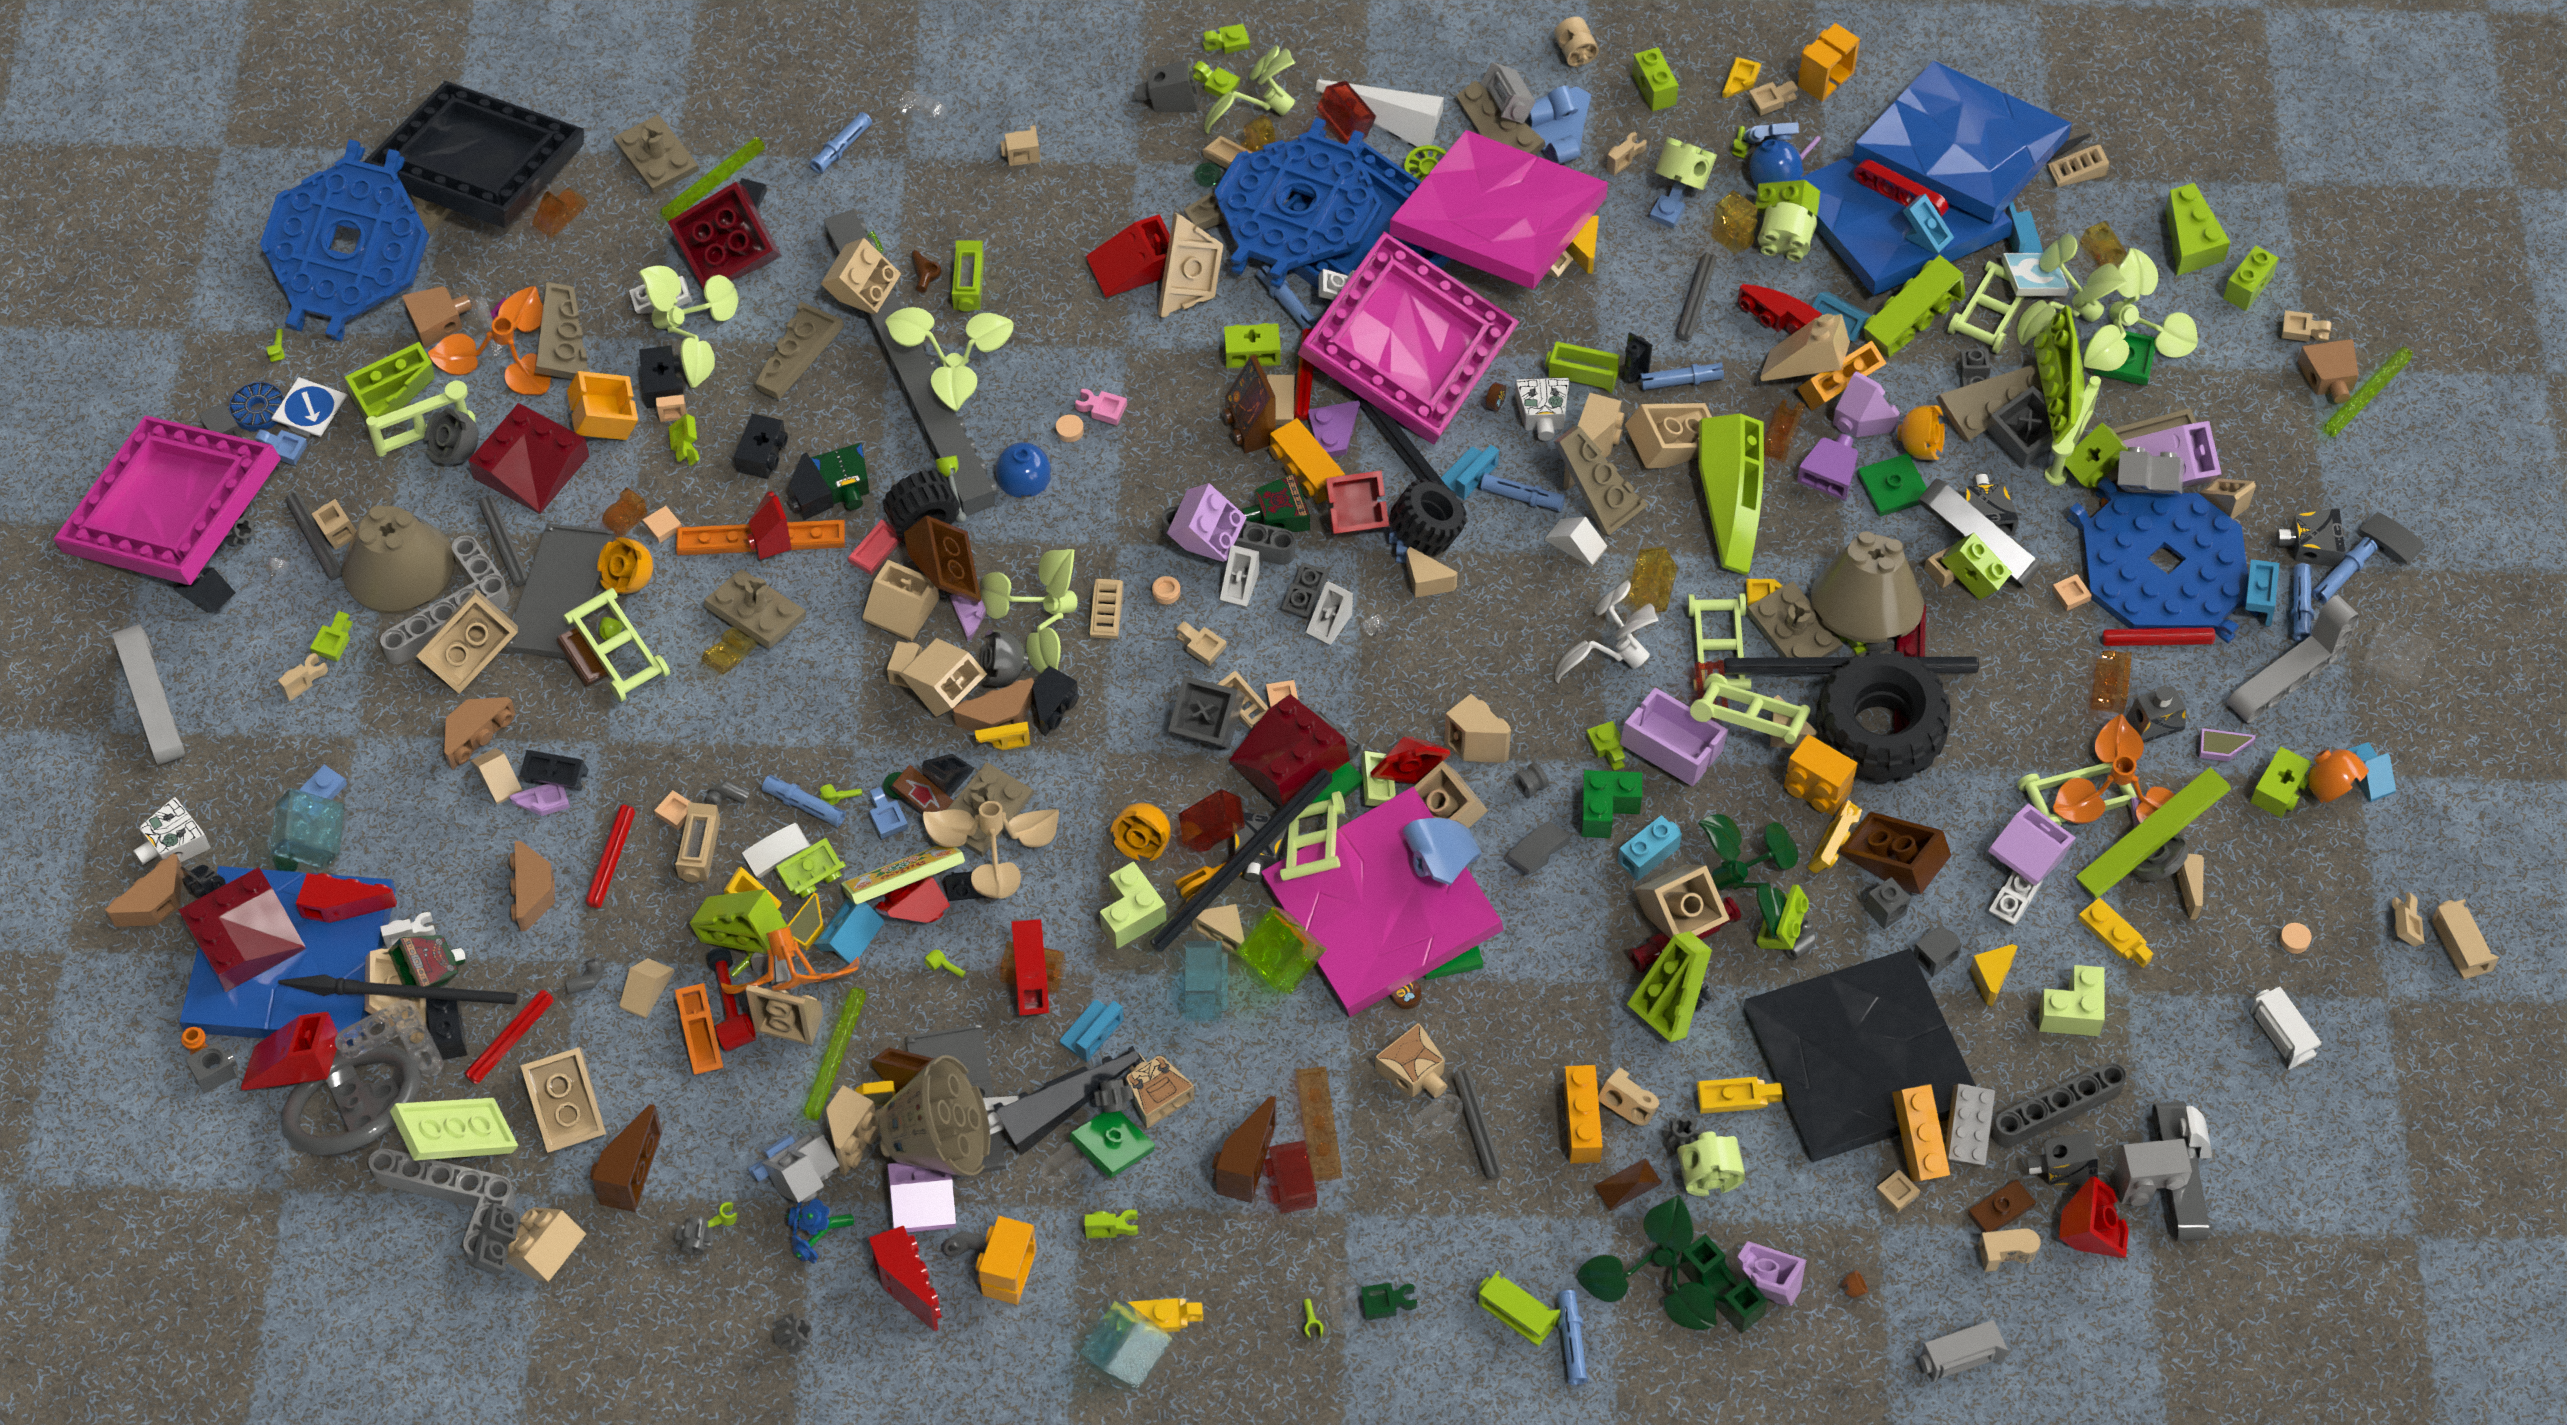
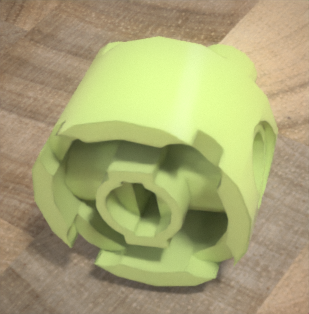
(1685, 163)
(1787, 231)
(1711, 1164)

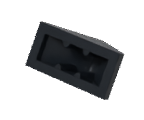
(946, 772)

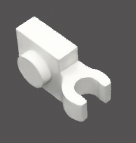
(404, 928)

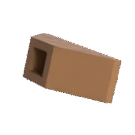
(996, 707)
(473, 726)
(532, 885)
(150, 897)

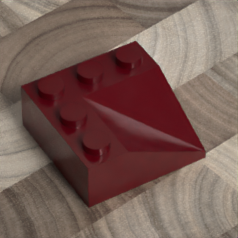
(724, 235)
(529, 458)
(1289, 750)
(241, 929)

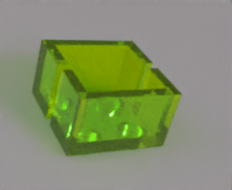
(1283, 947)

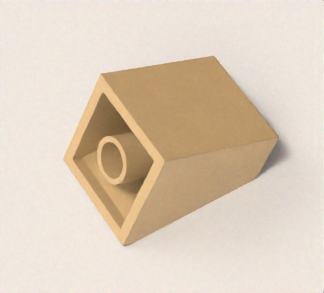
(1682, 901)

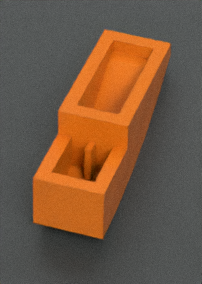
(699, 1029)

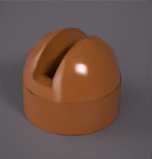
(1856, 1284)

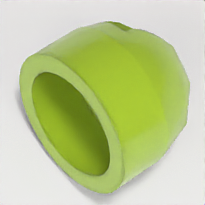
(609, 628)

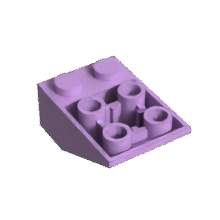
(2191, 443)

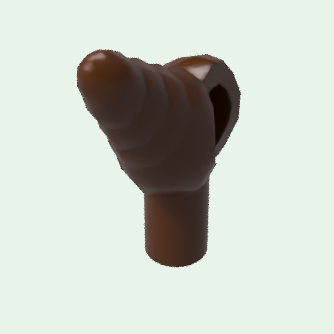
(926, 270)

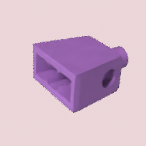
(1830, 466)

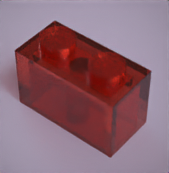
(1345, 110)
(1211, 820)
(1292, 1177)

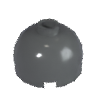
(451, 436)
(1003, 654)

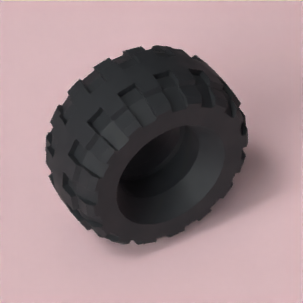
(1890, 683)

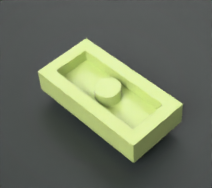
(1375, 789)

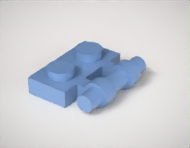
(1774, 131)

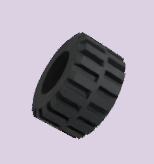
(920, 496)
(1428, 517)

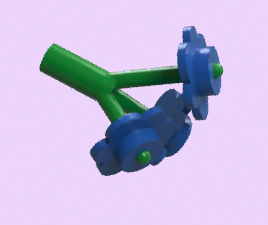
(816, 1222)

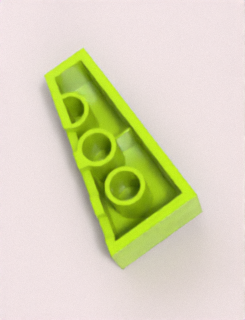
(1915, 306)

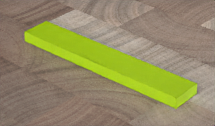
(2153, 833)

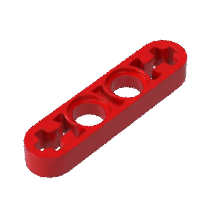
(1875, 176)

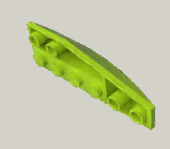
(2061, 372)
(1733, 484)

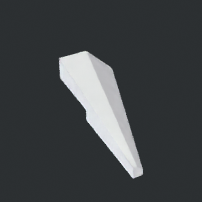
(1402, 113)

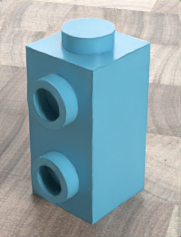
(1649, 847)

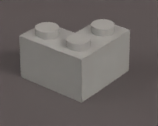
(2149, 473)
(802, 1167)
(2149, 1167)

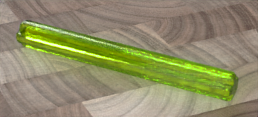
(712, 179)
(2367, 391)
(834, 1054)

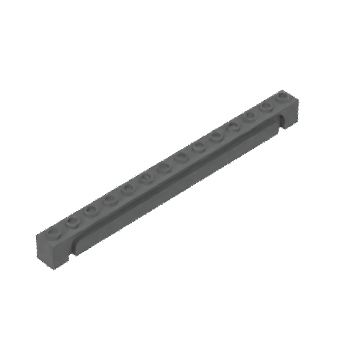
(913, 372)

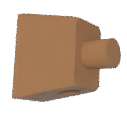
(435, 313)
(2330, 368)

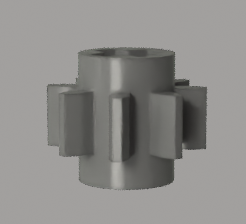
(243, 530)
(1113, 1095)
(1678, 1129)
(694, 1236)
(793, 1332)

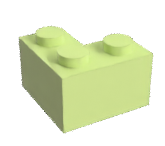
(1136, 908)
(2077, 1010)

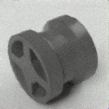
(1531, 780)

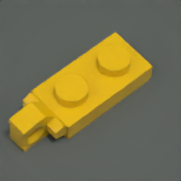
(1835, 836)
(2115, 932)
(1736, 1094)
(1170, 1313)

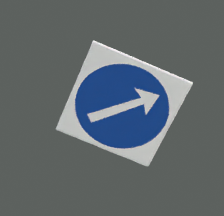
(309, 407)

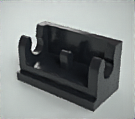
(553, 769)

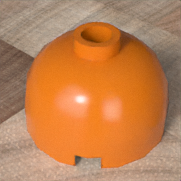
(2335, 773)

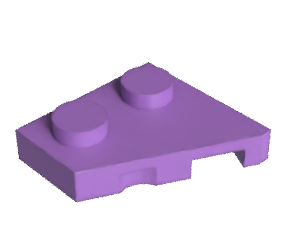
(1334, 426)

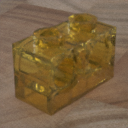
(1734, 222)
(1653, 578)

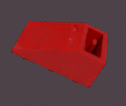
(1131, 257)
(293, 1053)
(904, 1274)

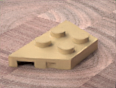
(1189, 267)
(381, 969)

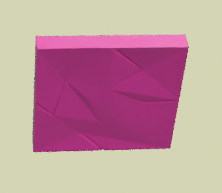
(1499, 209)
(1408, 338)
(167, 499)
(1376, 912)

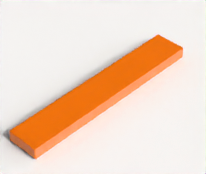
(733, 537)

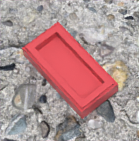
(875, 547)

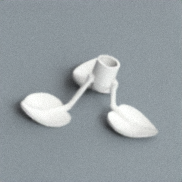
(1628, 646)

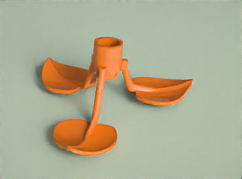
(523, 311)
(2122, 746)
(783, 948)

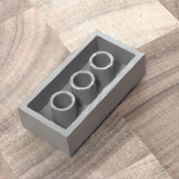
(1969, 1125)

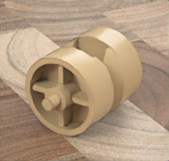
(1576, 41)

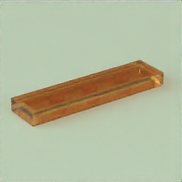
(1319, 1123)

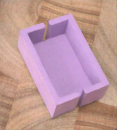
(1672, 738)

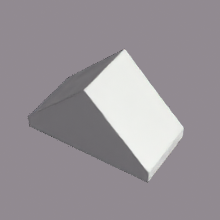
(1578, 539)
(1240, 575)
(1331, 613)

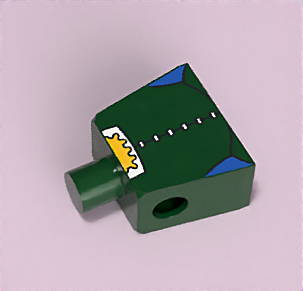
(844, 474)

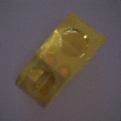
(1258, 133)
(2103, 245)

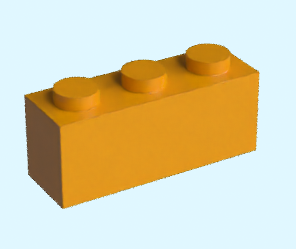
(1829, 384)
(1304, 457)
(1582, 1114)
(1921, 1133)

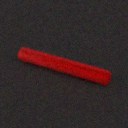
(1304, 384)
(2158, 636)
(610, 856)
(509, 1037)

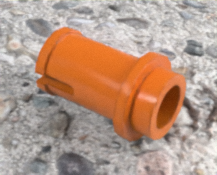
(194, 1039)

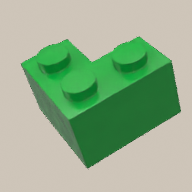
(1608, 794)

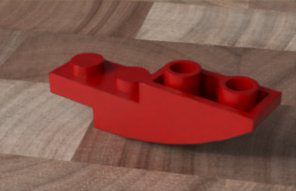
(1776, 308)

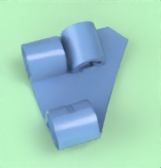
(1560, 122)
(1441, 848)

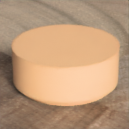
(1069, 428)
(1166, 590)
(2295, 938)

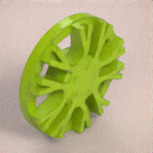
(1426, 164)

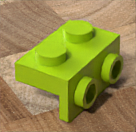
(809, 868)
(1789, 924)

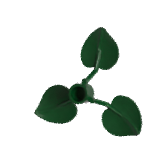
(1726, 838)
(1673, 1231)

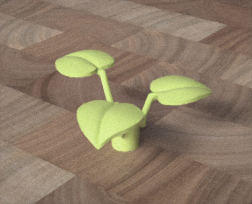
(1275, 96)
(662, 289)
(2085, 302)
(2176, 336)
(954, 381)
(1055, 573)

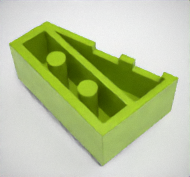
(2194, 230)
(390, 381)
(738, 920)
(1673, 986)

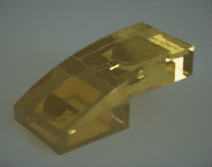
(730, 651)

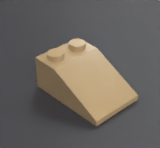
(1810, 350)
(1602, 423)
(1667, 432)
(467, 641)
(1449, 796)
(784, 1014)
(563, 1099)

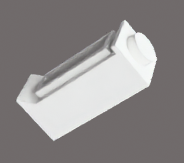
(2285, 1026)

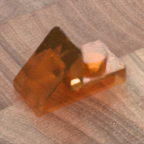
(558, 211)

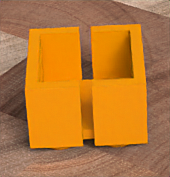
(1829, 57)
(602, 405)
(1820, 775)
(1007, 1259)

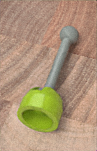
(948, 467)

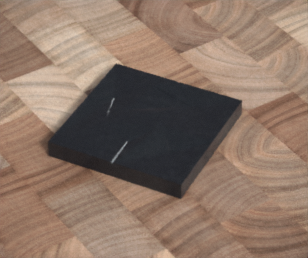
(479, 153)
(1850, 1044)

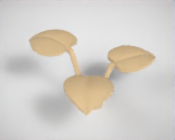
(1001, 880)

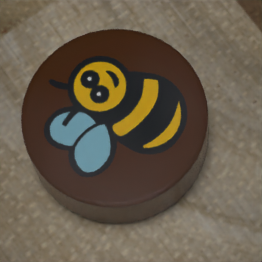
(1495, 396)
(1407, 996)

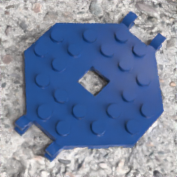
(1260, 183)
(304, 227)
(2138, 592)

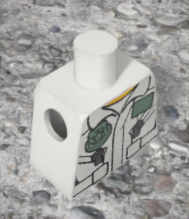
(1542, 404)
(171, 832)

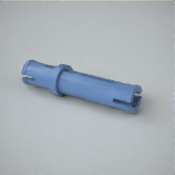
(833, 149)
(1288, 299)
(1693, 374)
(1523, 492)
(2352, 562)
(2302, 611)
(793, 795)
(1571, 1325)

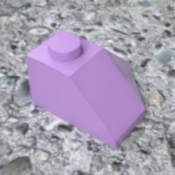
(1864, 409)
(1772, 1272)

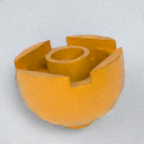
(1922, 428)
(625, 565)
(1137, 827)

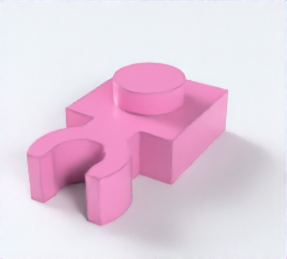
(1104, 407)

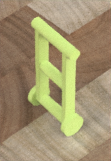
(1959, 321)
(454, 392)
(2056, 474)
(1738, 607)
(1717, 685)
(618, 687)
(2033, 785)
(1333, 807)

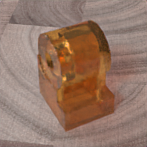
(625, 513)

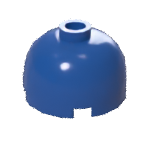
(1775, 162)
(1023, 470)

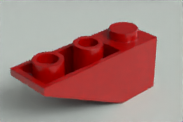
(338, 899)
(1030, 967)

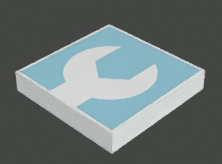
(2029, 278)

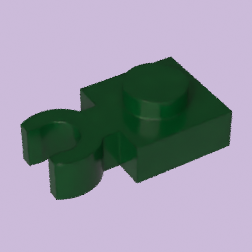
(1381, 1300)

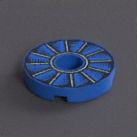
(250, 395)

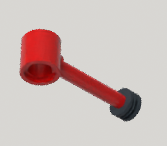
(736, 1029)

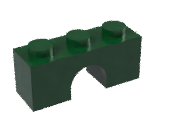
(1735, 1299)

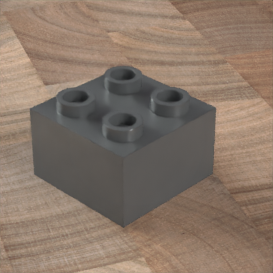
(2023, 427)
(1206, 712)

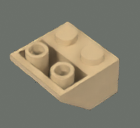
(861, 277)
(900, 600)
(942, 675)
(1476, 732)
(851, 1126)
(543, 1242)

